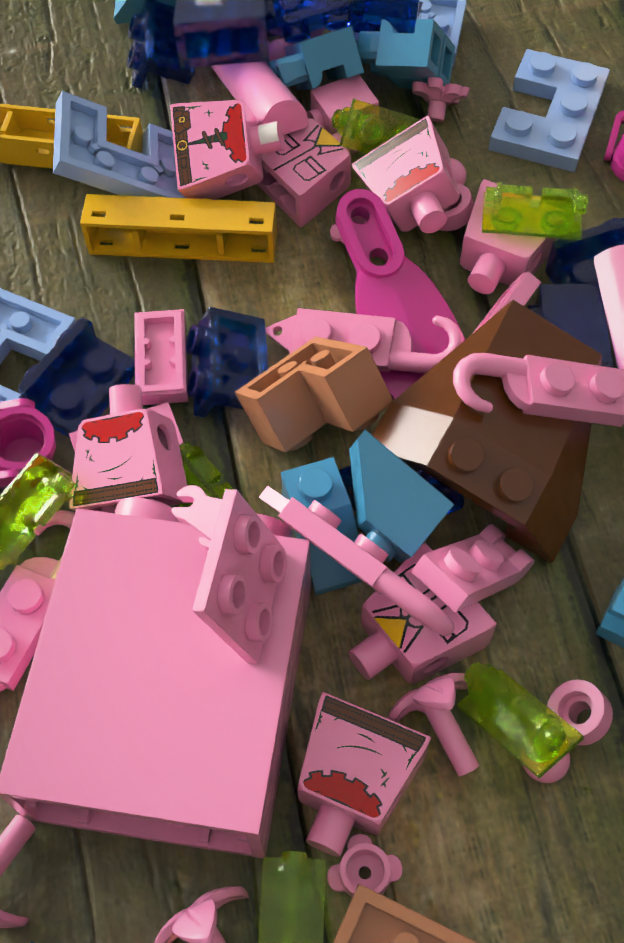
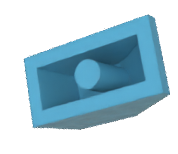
(324, 484)
(392, 500)

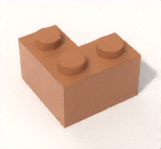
(315, 387)

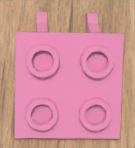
(239, 569)

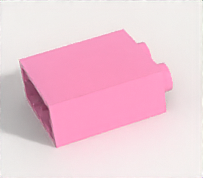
(139, 707)

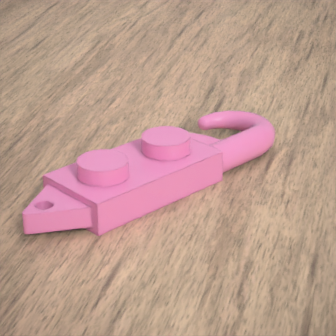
(384, 336)
(547, 387)
(359, 557)
(24, 608)

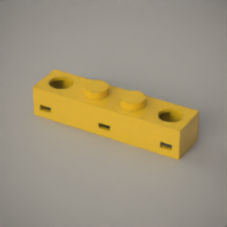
(29, 135)
(158, 224)

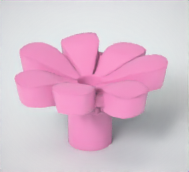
(439, 96)

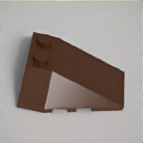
(502, 460)

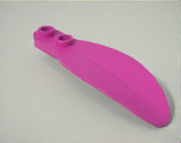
(394, 289)

